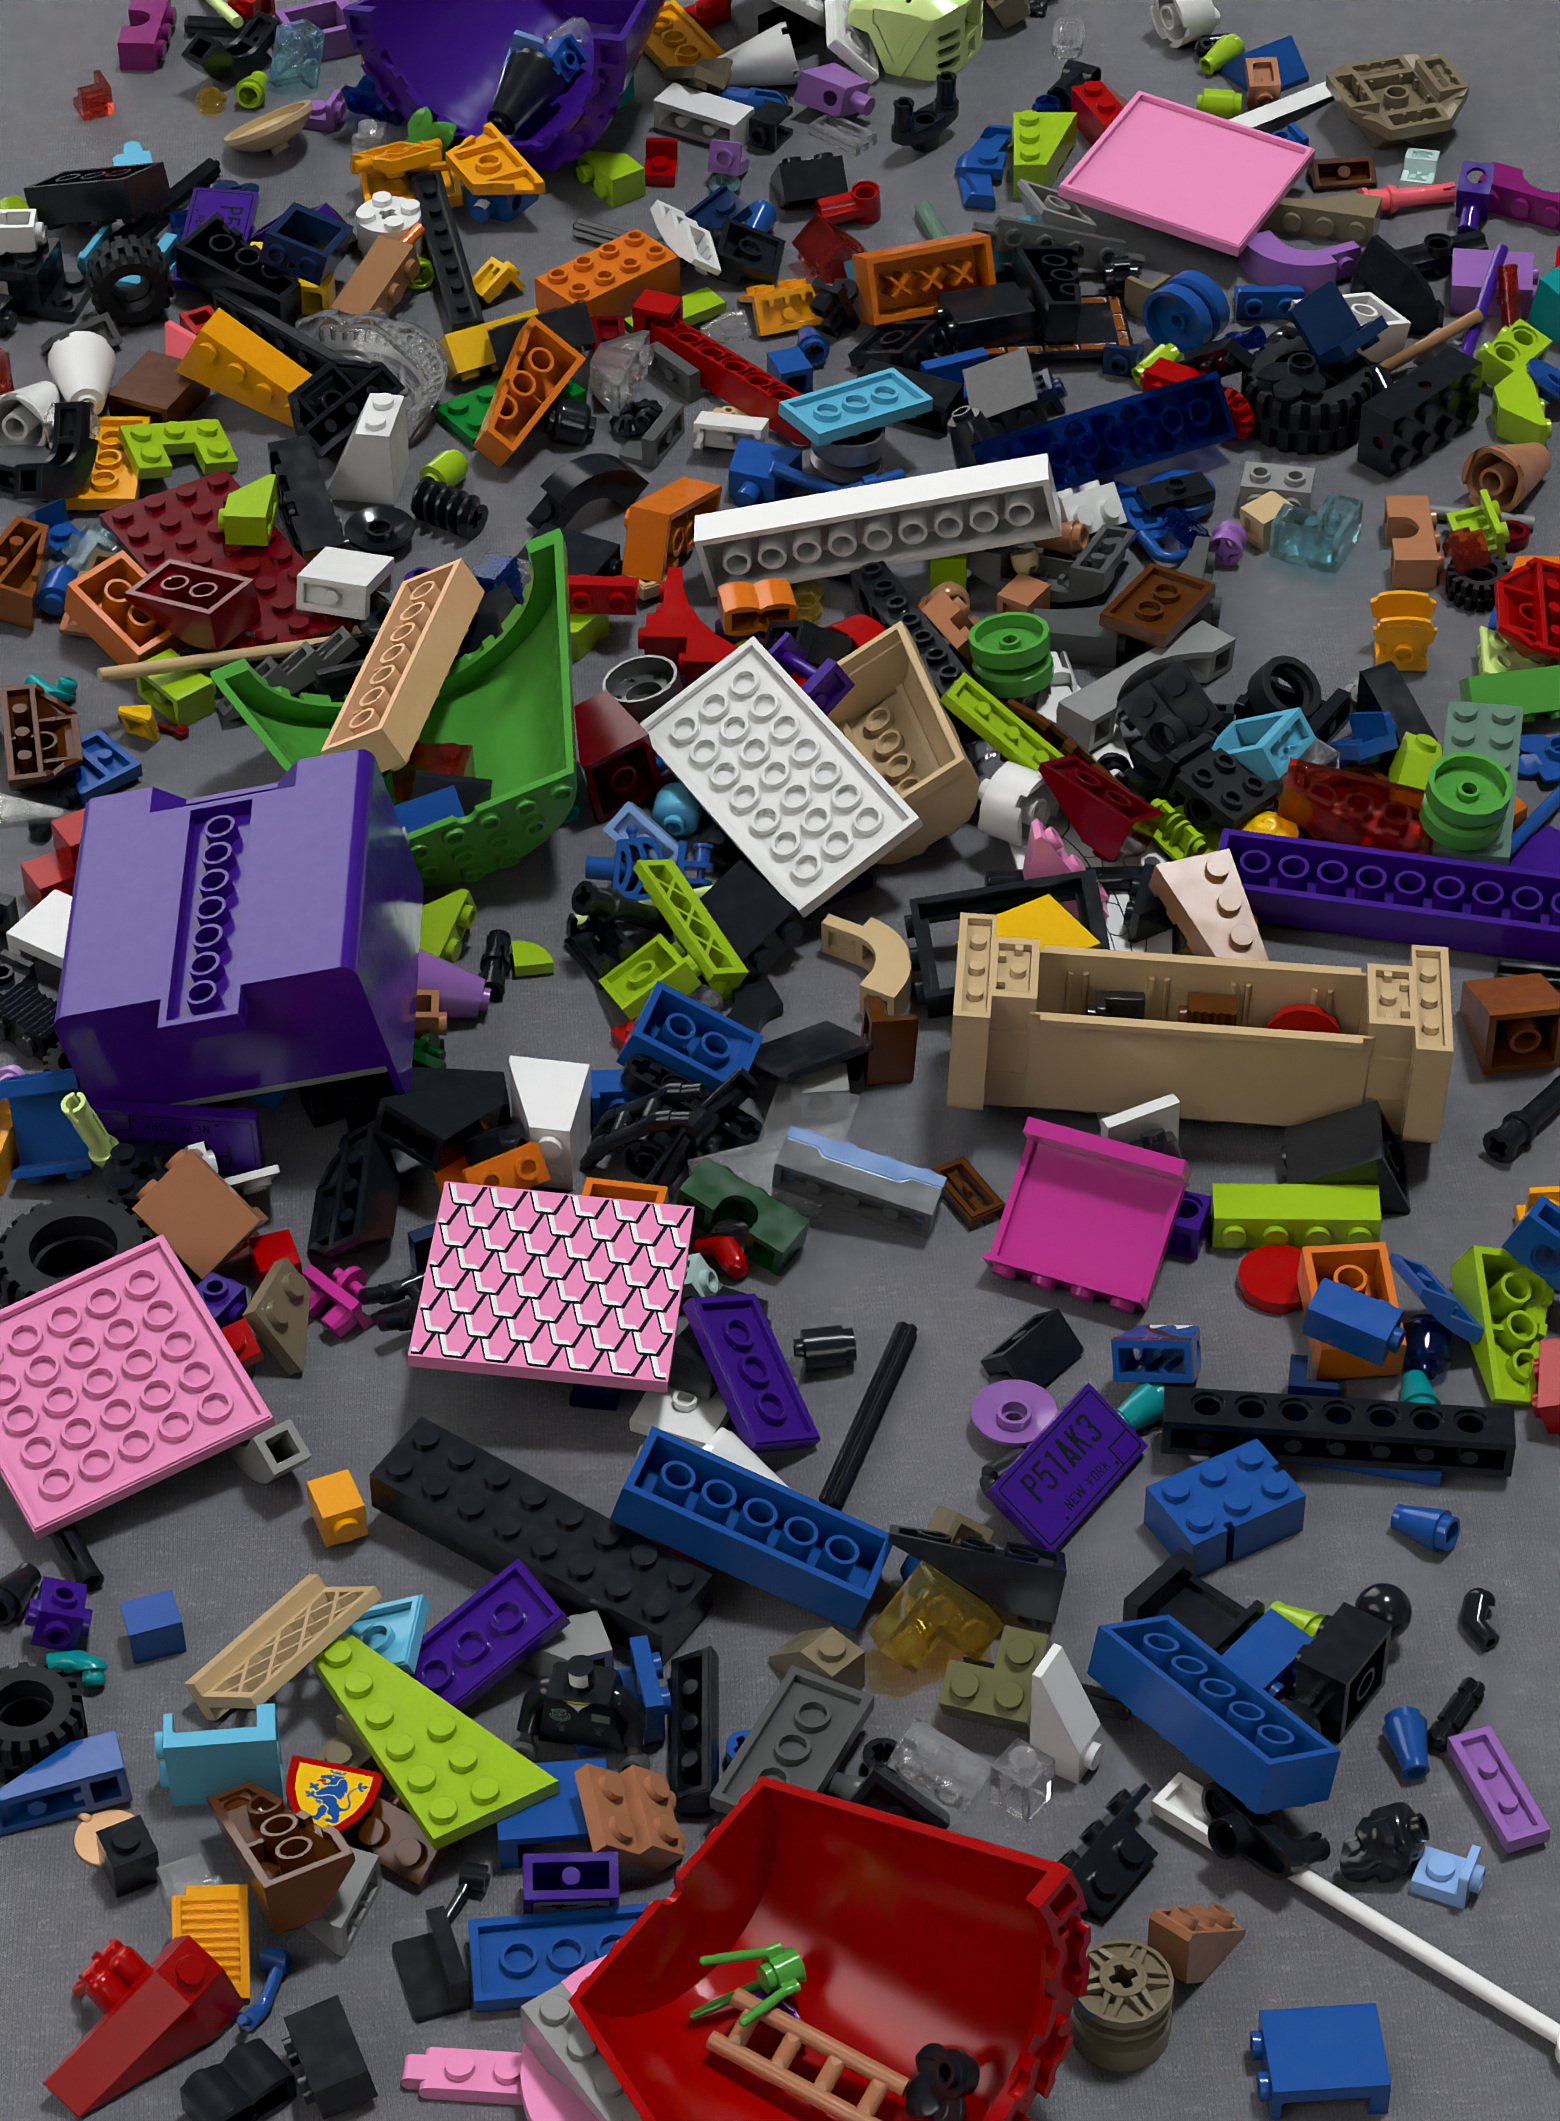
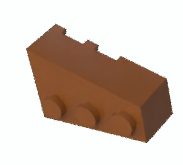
(22, 570)

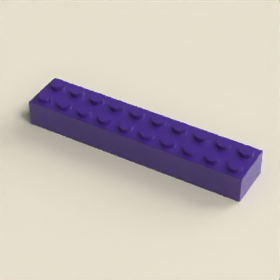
(1398, 895)

